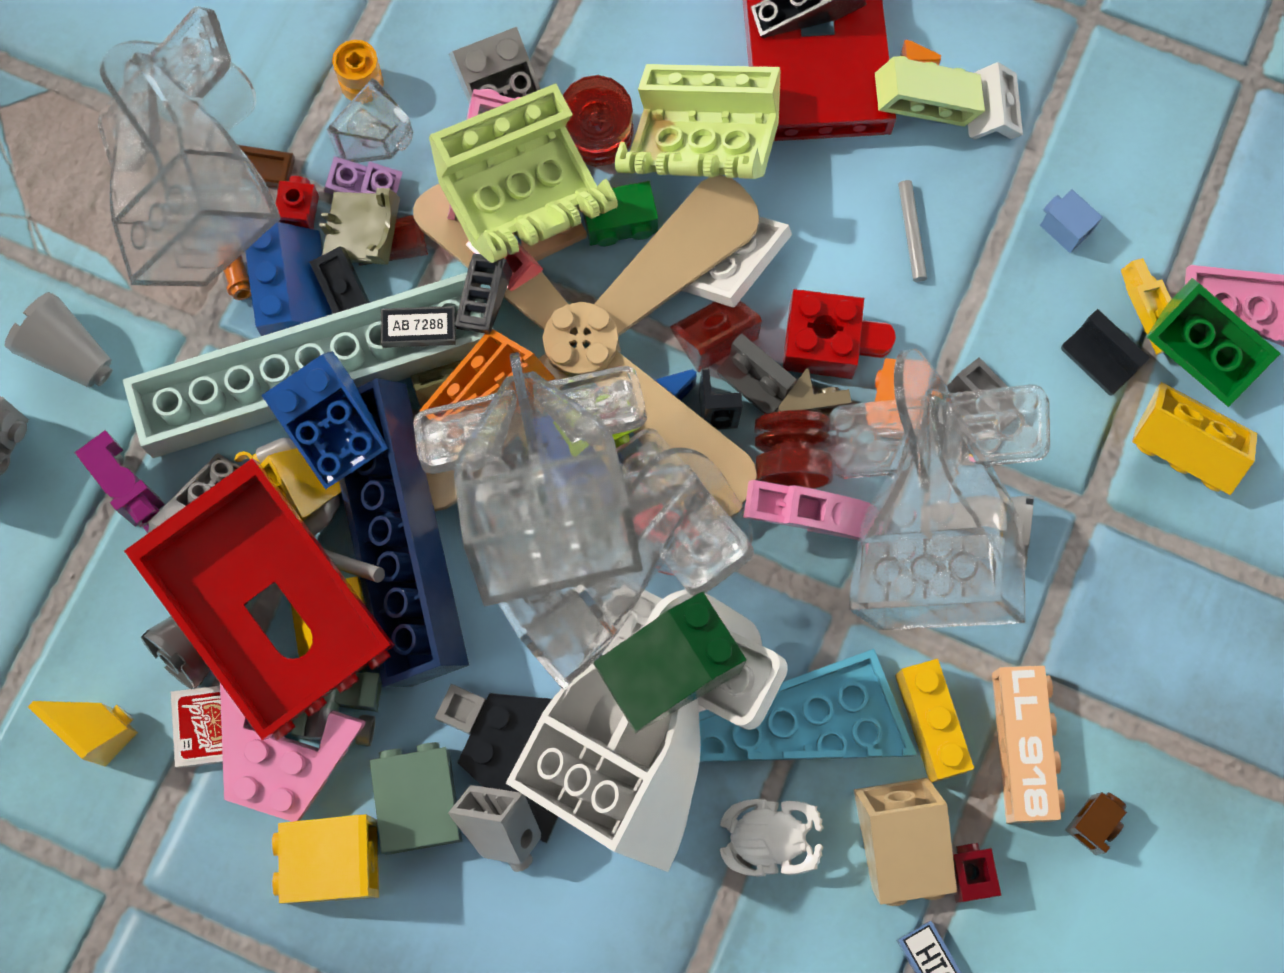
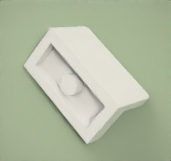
(1000, 104)

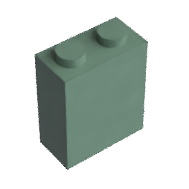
(414, 798)

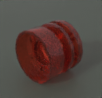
(602, 103)
(793, 448)

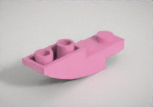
(805, 509)

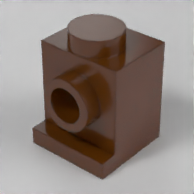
(1098, 822)

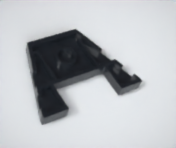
(498, 743)

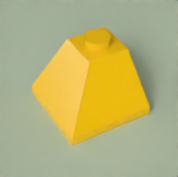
(88, 728)

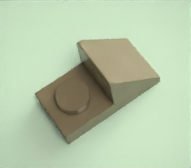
(802, 397)

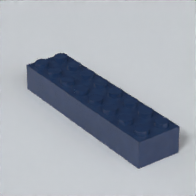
(398, 531)

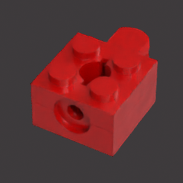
(836, 346)

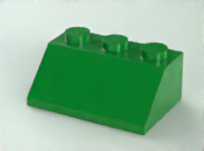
(1211, 342)

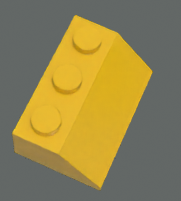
(1196, 439)

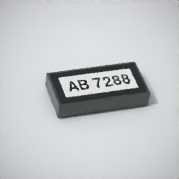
(418, 327)

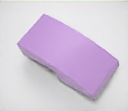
(357, 178)

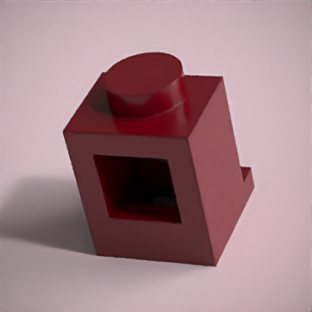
(986, 880)

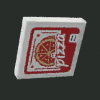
(197, 726)

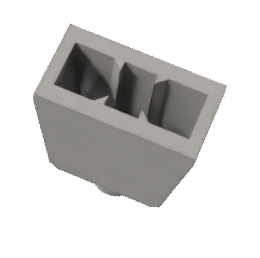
(498, 824)

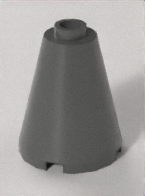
(176, 652)

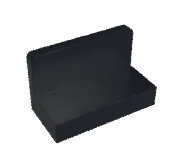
(1104, 352)
(719, 410)

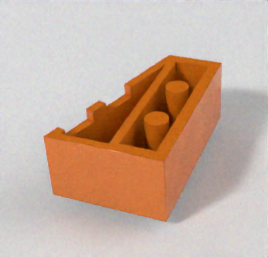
(484, 371)

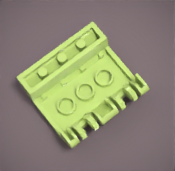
(704, 121)
(517, 174)

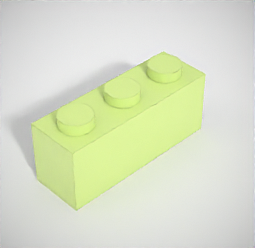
(929, 91)

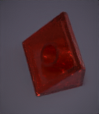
(712, 330)

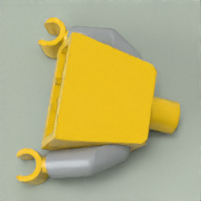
(297, 482)

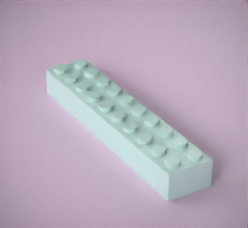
(224, 388)

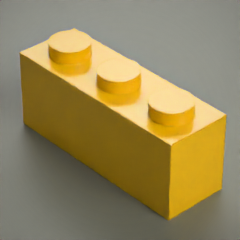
(934, 721)

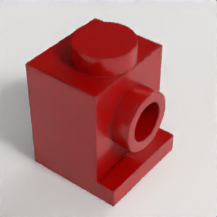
(302, 211)

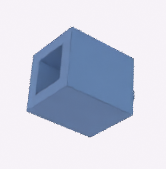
(1070, 220)

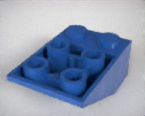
(326, 418)

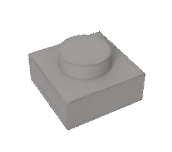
(460, 709)

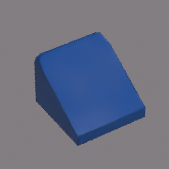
(679, 383)

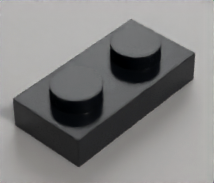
(339, 280)

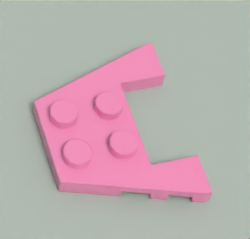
(280, 774)

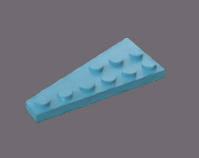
(818, 715)

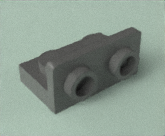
(756, 375)

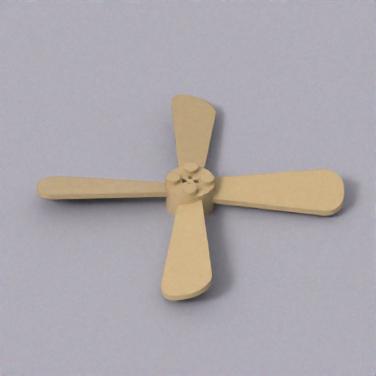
(695, 239)

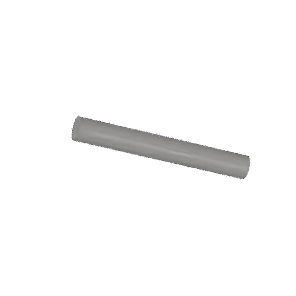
(912, 231)
(357, 567)

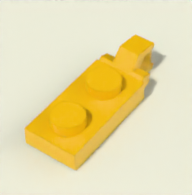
(1146, 293)

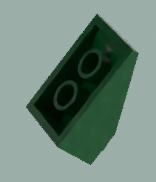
(670, 662)

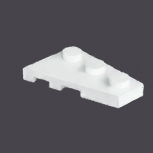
(738, 272)

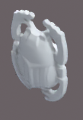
(770, 837)

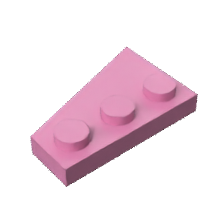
(1249, 294)

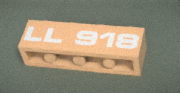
(1027, 745)

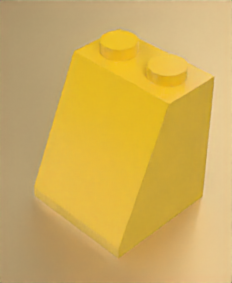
(326, 859)

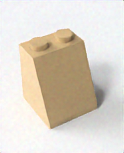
(906, 841)

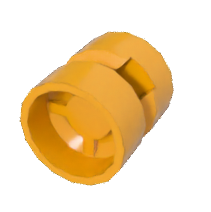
(355, 66)

